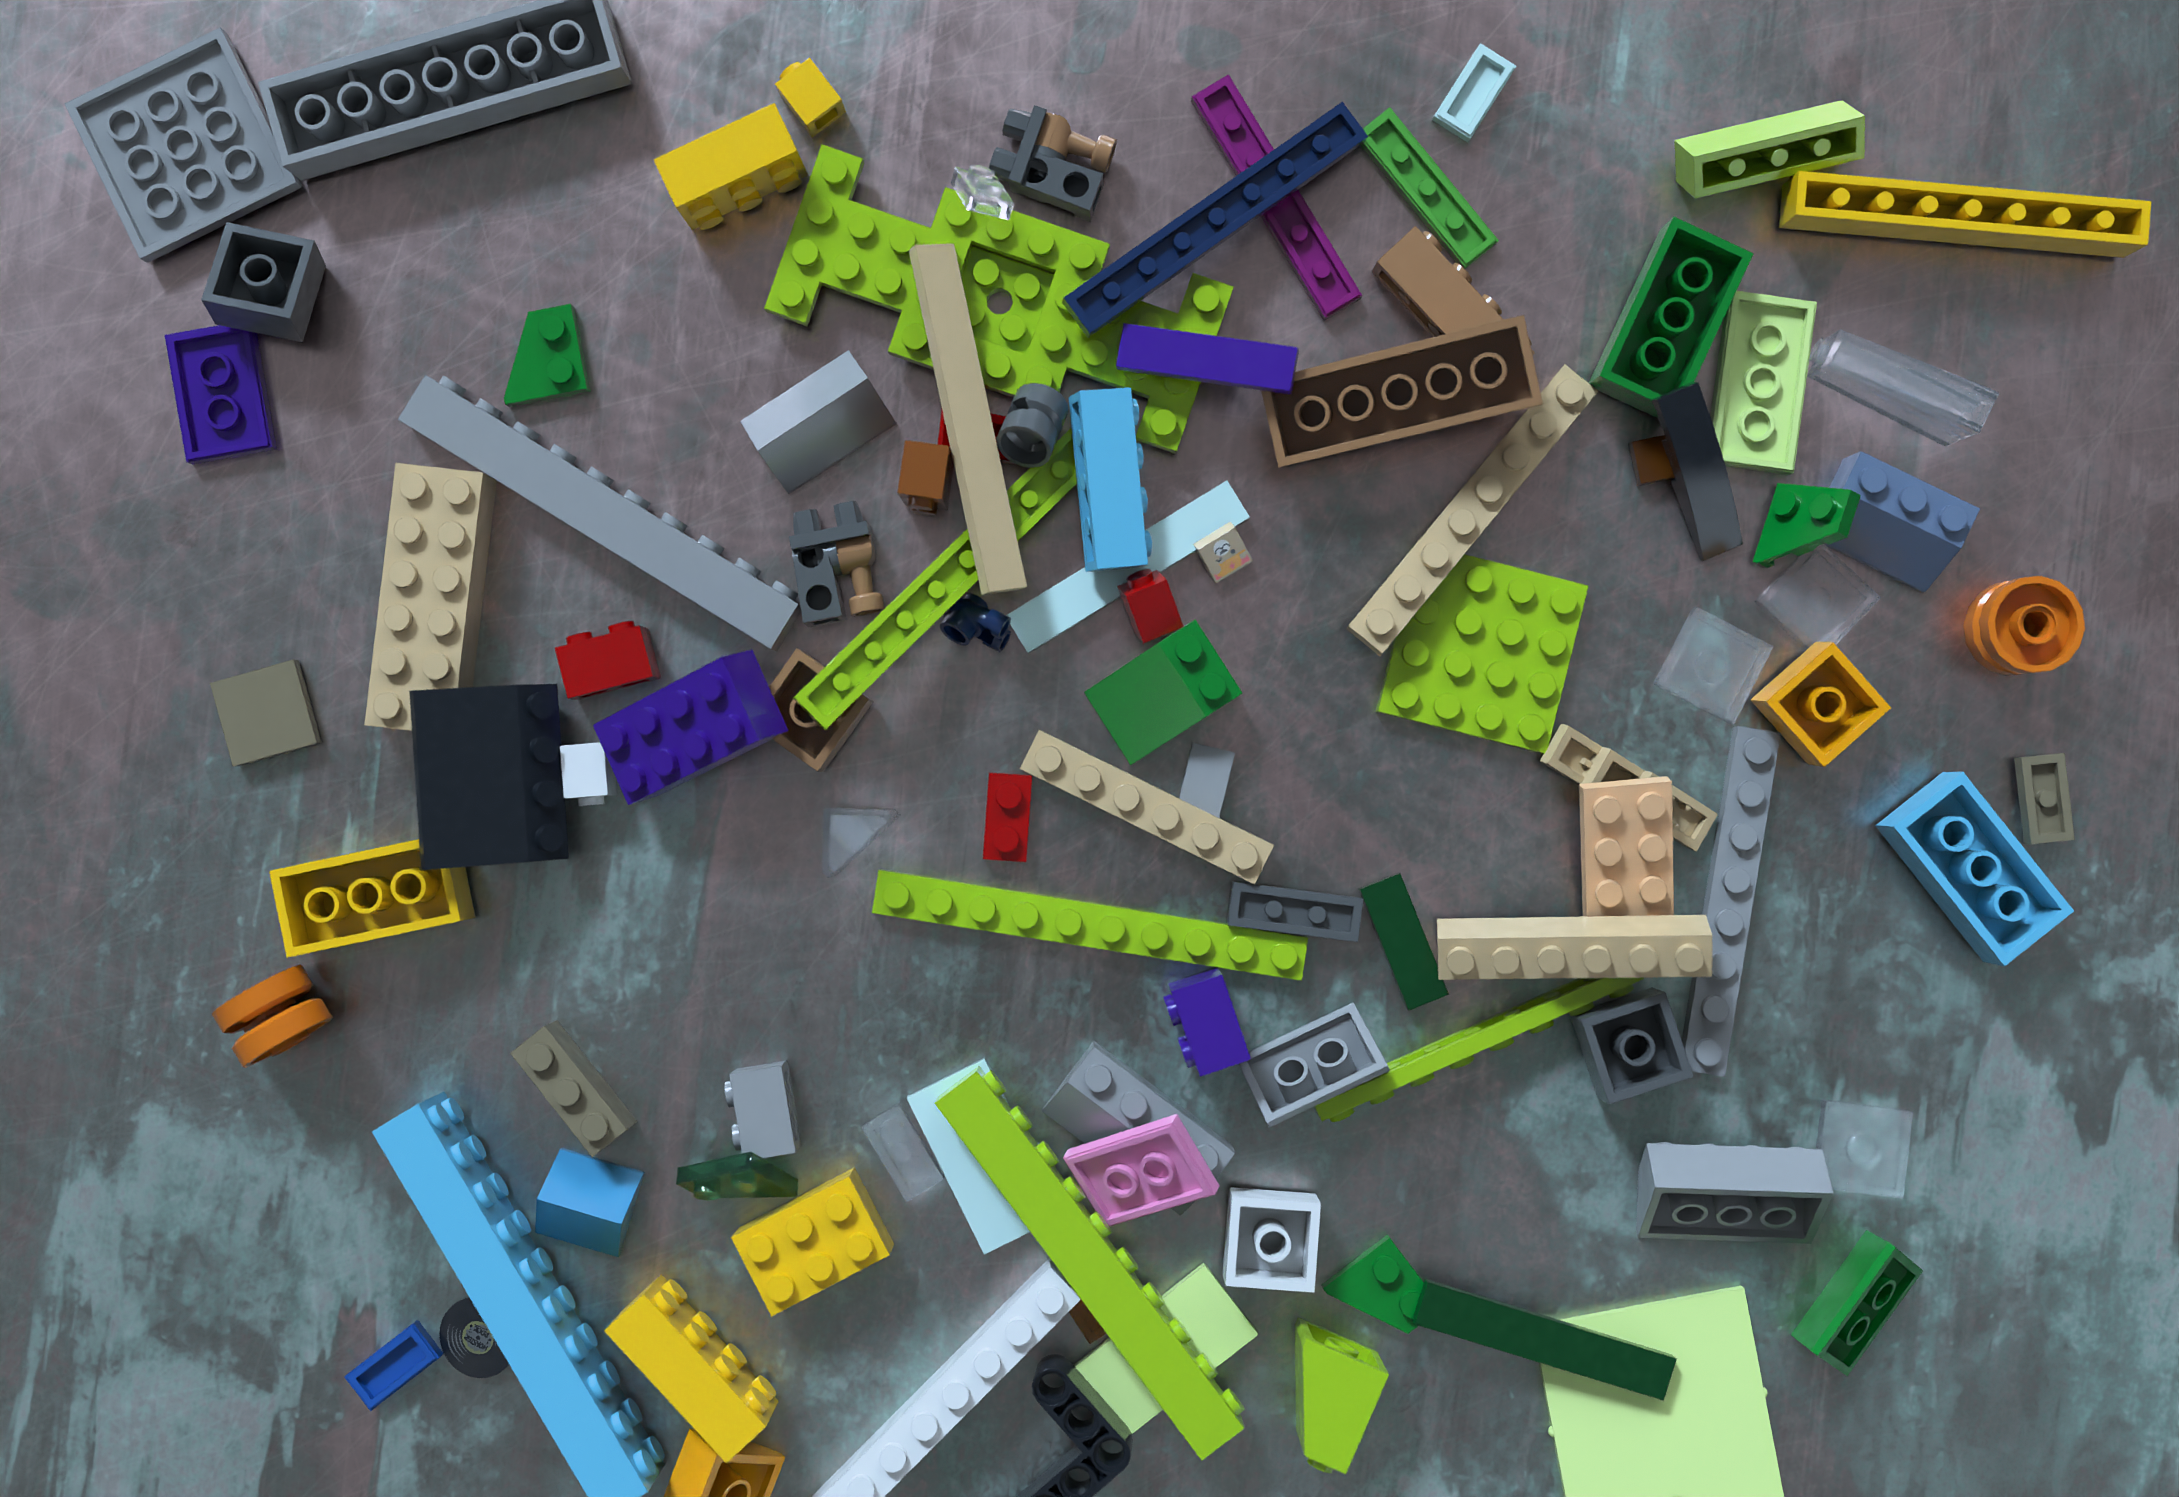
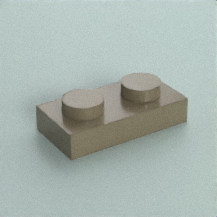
(2044, 798)

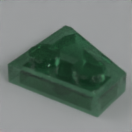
(736, 1177)

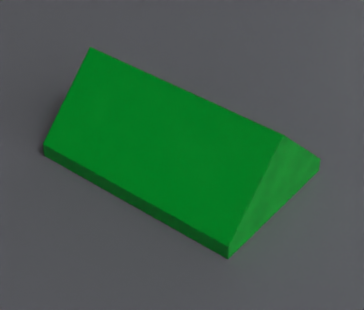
(1857, 1302)

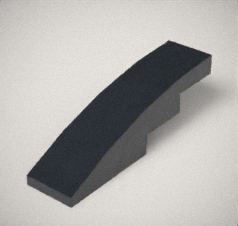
(1698, 470)

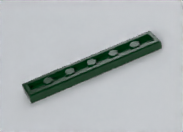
(1544, 1339)

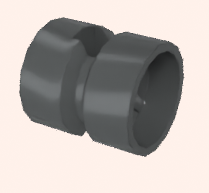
(1032, 425)

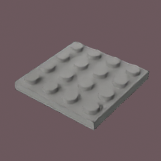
(182, 145)

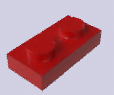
(1007, 817)

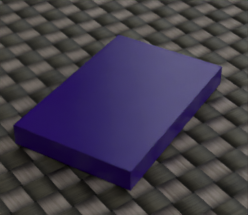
(220, 393)

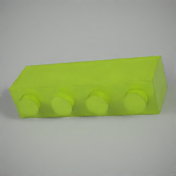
(1769, 149)

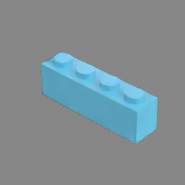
(1109, 479)

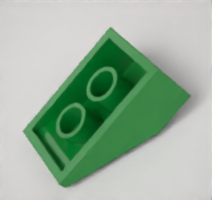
(1163, 692)

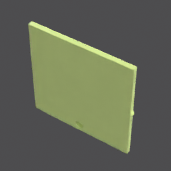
(1699, 1441)

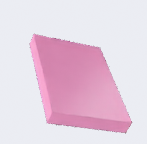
(1141, 1171)

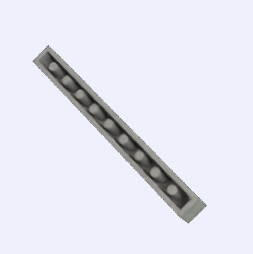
(600, 512)

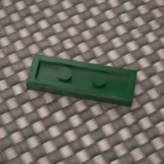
(1403, 941)

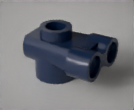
(972, 618)

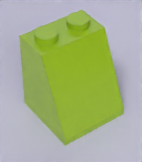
(1334, 1394)

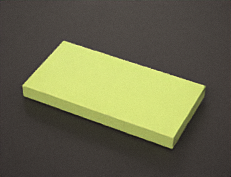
(1762, 380)
(1210, 1318)

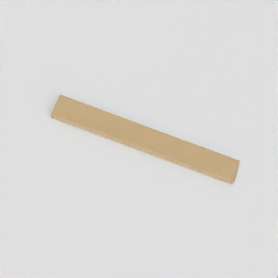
(967, 418)

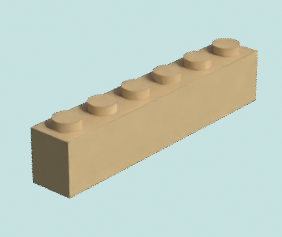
(1574, 947)

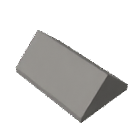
(818, 422)
(1312, 1064)

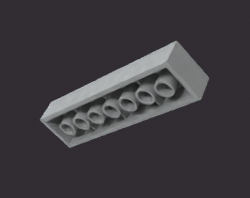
(443, 84)

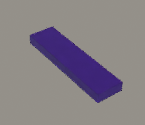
(1207, 358)

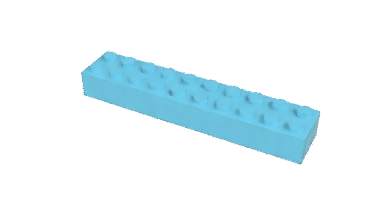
(521, 1299)

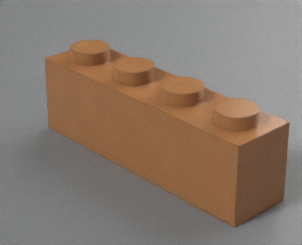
(1433, 287)

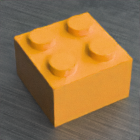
(1820, 703)

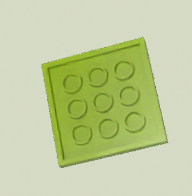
(1487, 654)

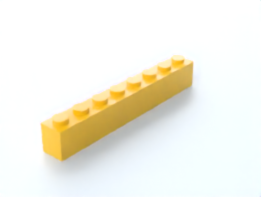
(1964, 214)

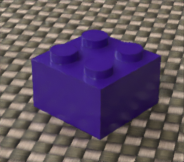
(1209, 1022)

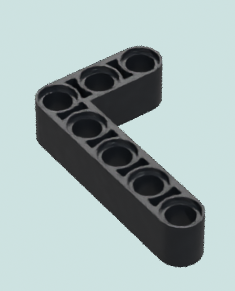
(1085, 1434)

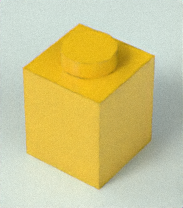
(809, 96)

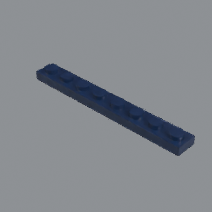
(1214, 219)

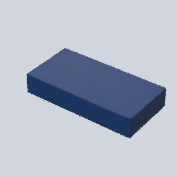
(394, 1365)

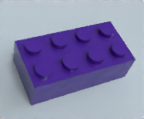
(690, 726)

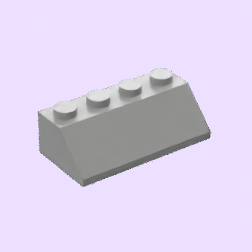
(1109, 1097)
(1731, 1193)

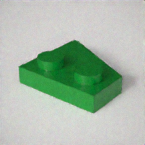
(548, 358)

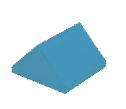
(587, 1202)

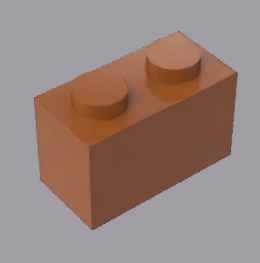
(925, 477)

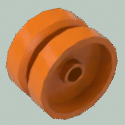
(2024, 626)
(271, 1016)

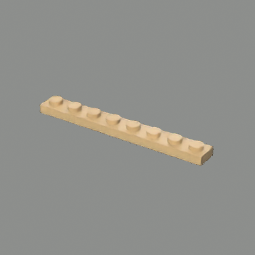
(1471, 511)

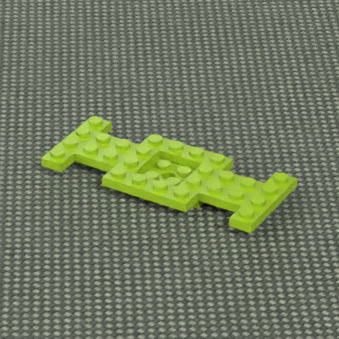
(1034, 342)

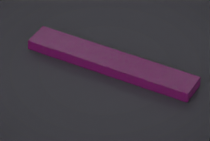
(1291, 219)

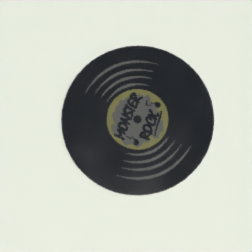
(469, 1342)

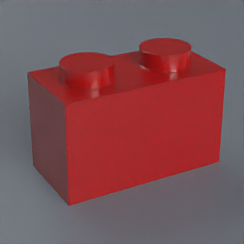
(607, 661)

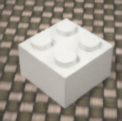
(1271, 1239)

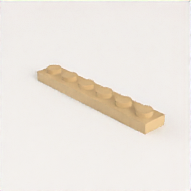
(1147, 806)

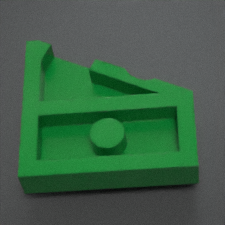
(1804, 519)
(1379, 1285)

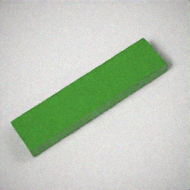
(1427, 189)

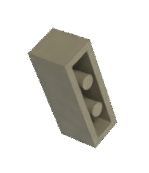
(573, 1087)

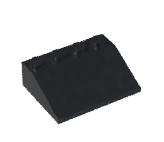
(488, 775)

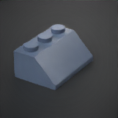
(1901, 522)

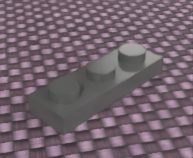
(1295, 911)

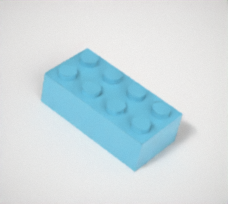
(1974, 868)

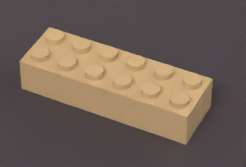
(429, 587)

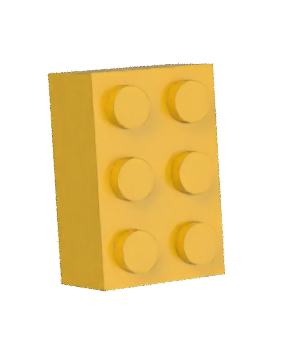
(731, 168)
(813, 1241)

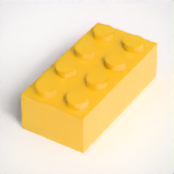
(366, 898)
(694, 1367)

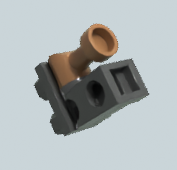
(1041, 163)
(829, 553)

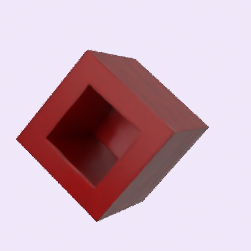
(1150, 605)

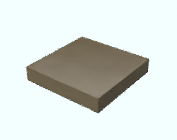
(265, 713)

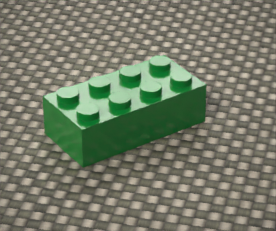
(1670, 315)

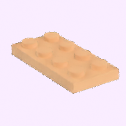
(1627, 847)

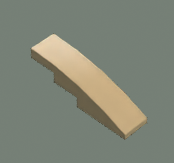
(1588, 762)

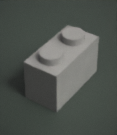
(763, 1110)

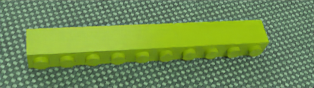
(1091, 1262)

